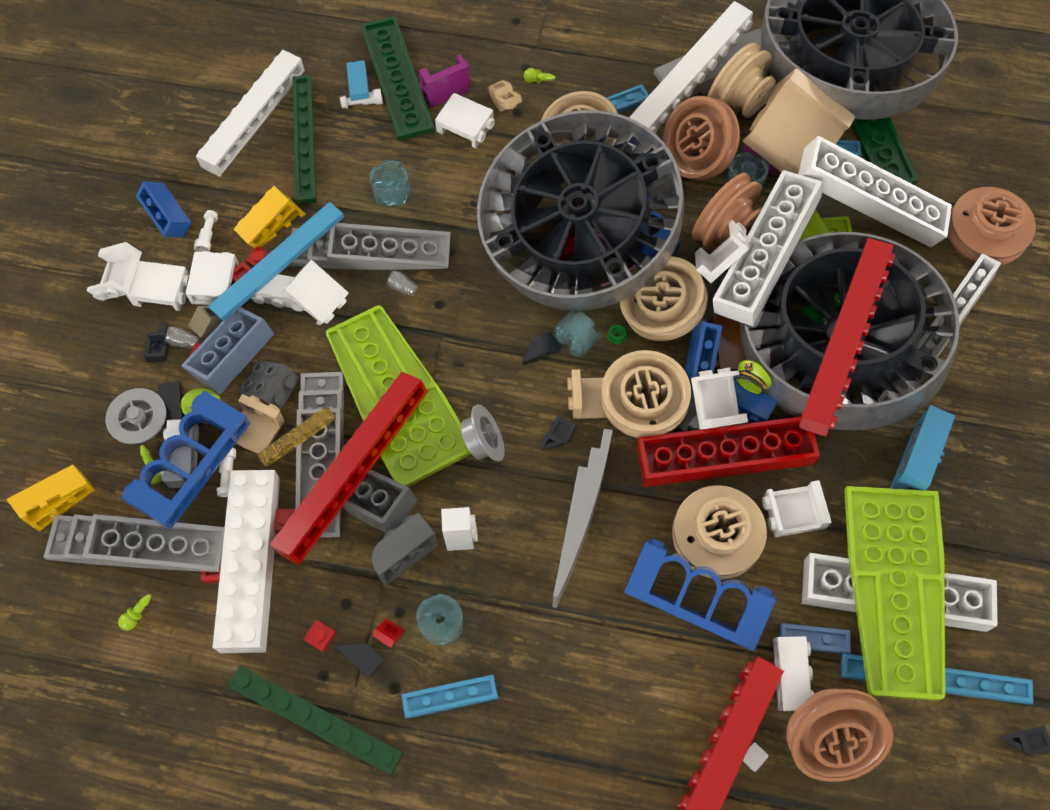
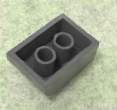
(380, 502)
(403, 548)

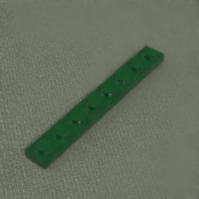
(304, 140)
(316, 720)

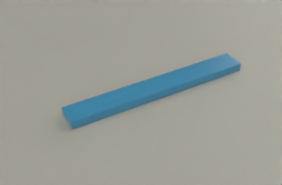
(276, 261)
(959, 682)

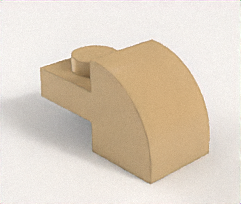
(504, 96)

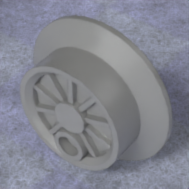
(136, 416)
(482, 435)

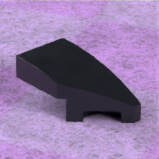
(541, 346)
(156, 347)
(558, 434)
(361, 656)
(1029, 741)

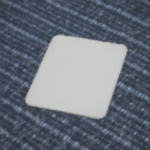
(755, 757)

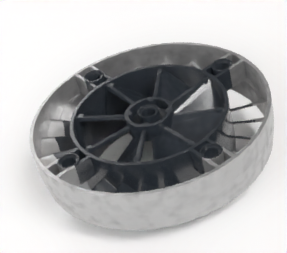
(876, 53)
(612, 199)
(888, 348)

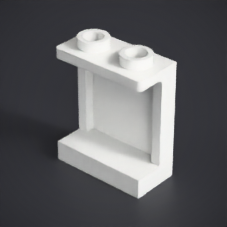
(465, 119)
(725, 255)
(119, 271)
(210, 276)
(159, 284)
(316, 292)
(716, 399)
(796, 510)

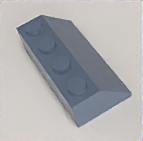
(228, 350)

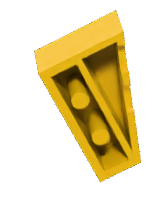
(267, 217)
(51, 497)

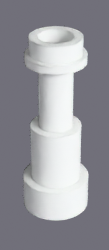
(374, 97)
(203, 242)
(225, 468)

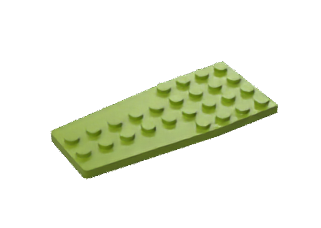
(371, 358)
(898, 589)

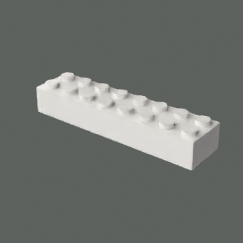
(876, 192)
(770, 247)
(247, 562)
(968, 600)

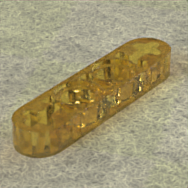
(296, 436)

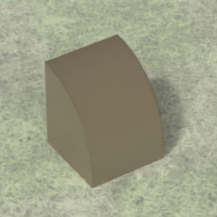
(204, 321)

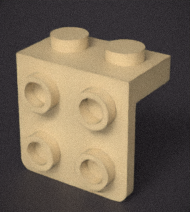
(585, 396)
(264, 425)

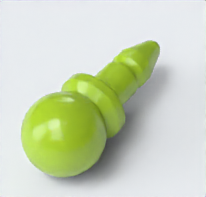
(532, 75)
(147, 458)
(129, 620)

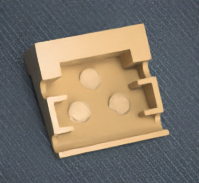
(794, 118)

